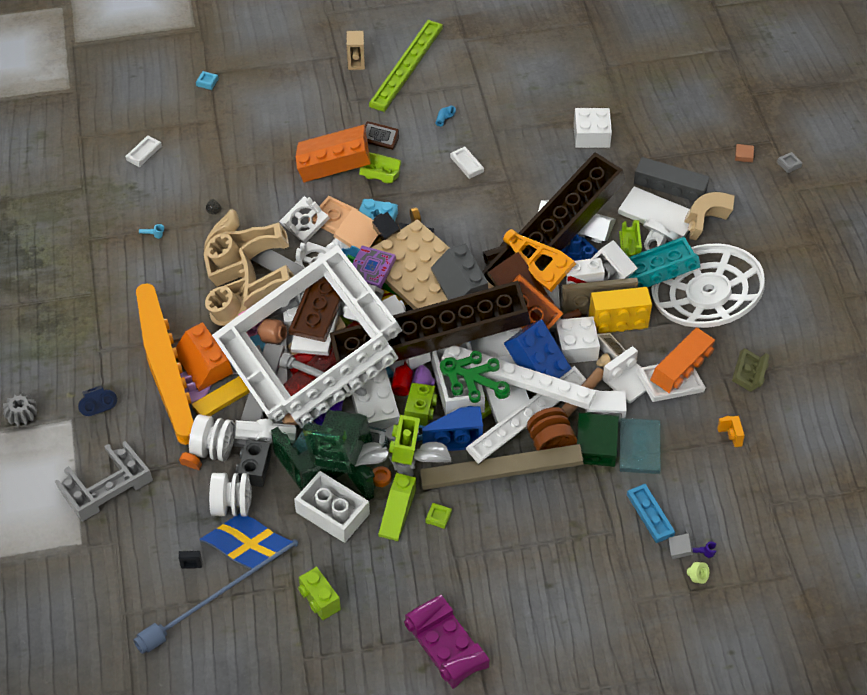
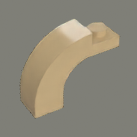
(709, 204)

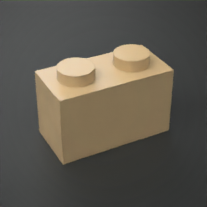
(355, 50)

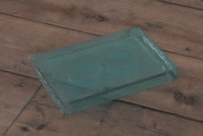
(640, 446)

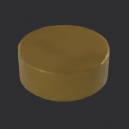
(414, 214)

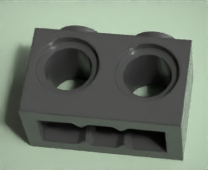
(256, 463)

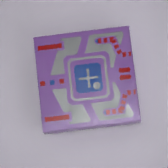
(374, 265)

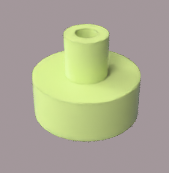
(698, 572)

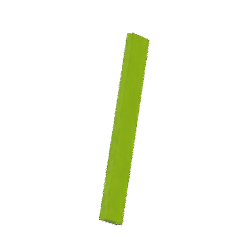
(405, 66)

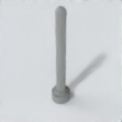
(288, 361)

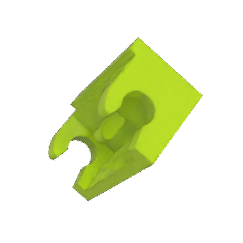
(630, 239)

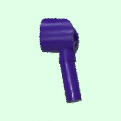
(706, 550)

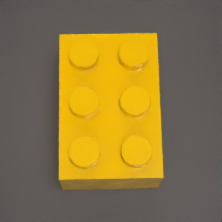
(620, 309)

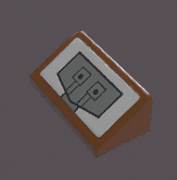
(381, 135)

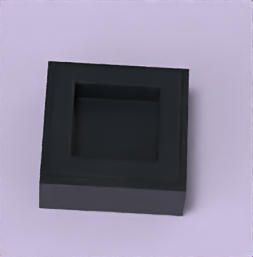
(190, 559)

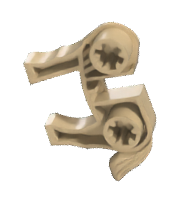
(228, 258)

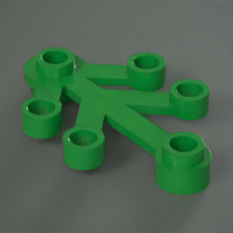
(473, 375)

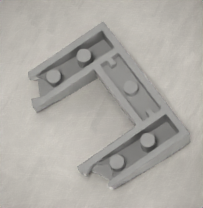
(86, 501)

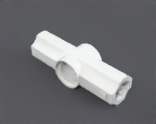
(261, 430)

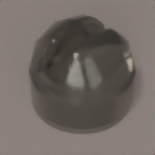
(213, 207)

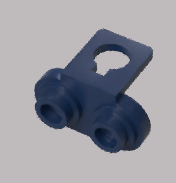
(96, 401)

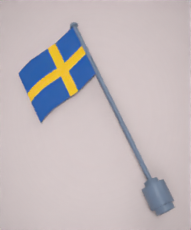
(243, 542)

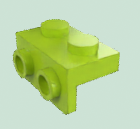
(381, 168)

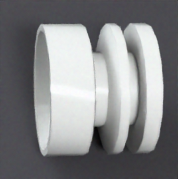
(211, 438)
(229, 494)

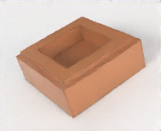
(744, 153)

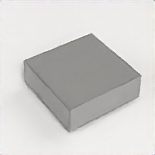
(789, 162)
(680, 546)

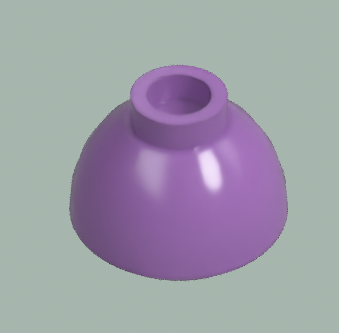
(423, 376)

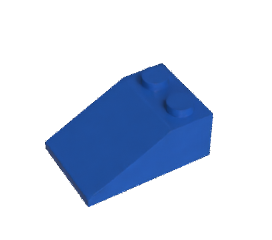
(455, 429)

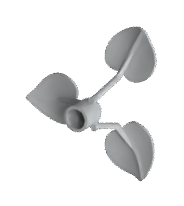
(429, 452)

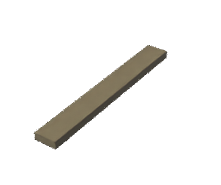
(501, 467)

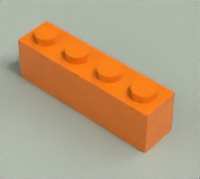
(683, 360)

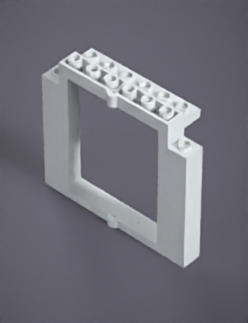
(337, 381)

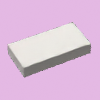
(143, 151)
(467, 162)

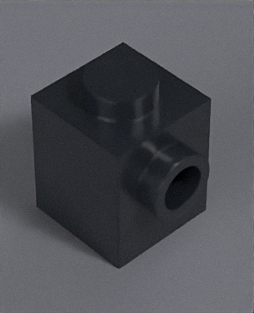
(385, 225)

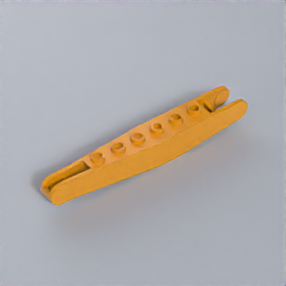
(163, 363)

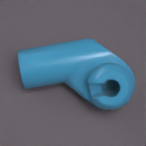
(444, 114)

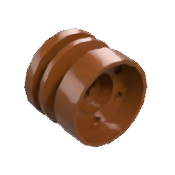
(551, 429)

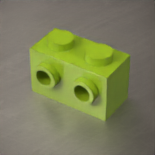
(421, 402)
(405, 439)
(319, 593)

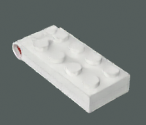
(378, 403)

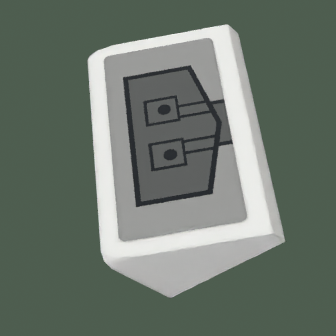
(610, 345)

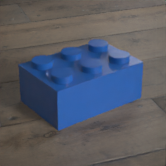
(537, 350)

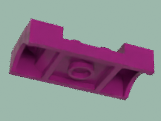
(445, 641)

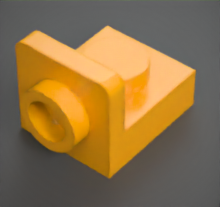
(733, 426)

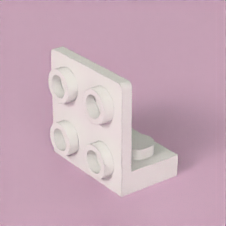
(623, 376)

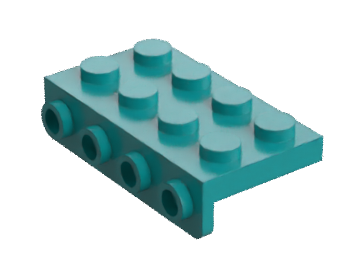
(664, 262)

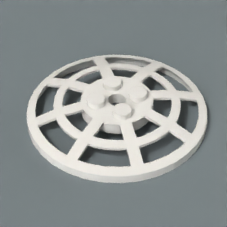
(720, 287)

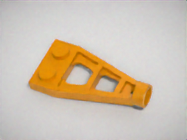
(556, 269)

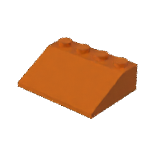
(332, 153)

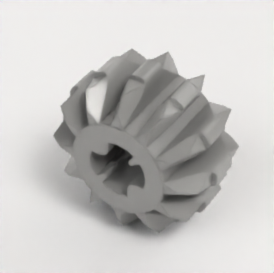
(20, 409)

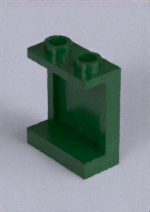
(598, 438)

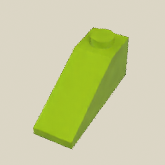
(397, 506)

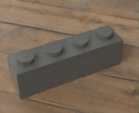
(670, 179)

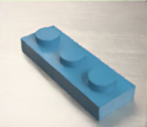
(650, 513)

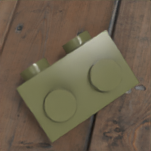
(750, 370)

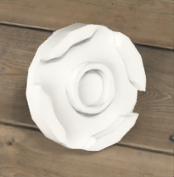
(658, 233)

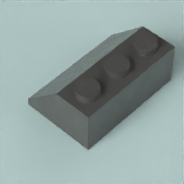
(459, 273)

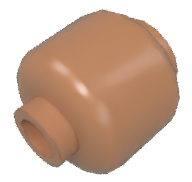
(272, 331)

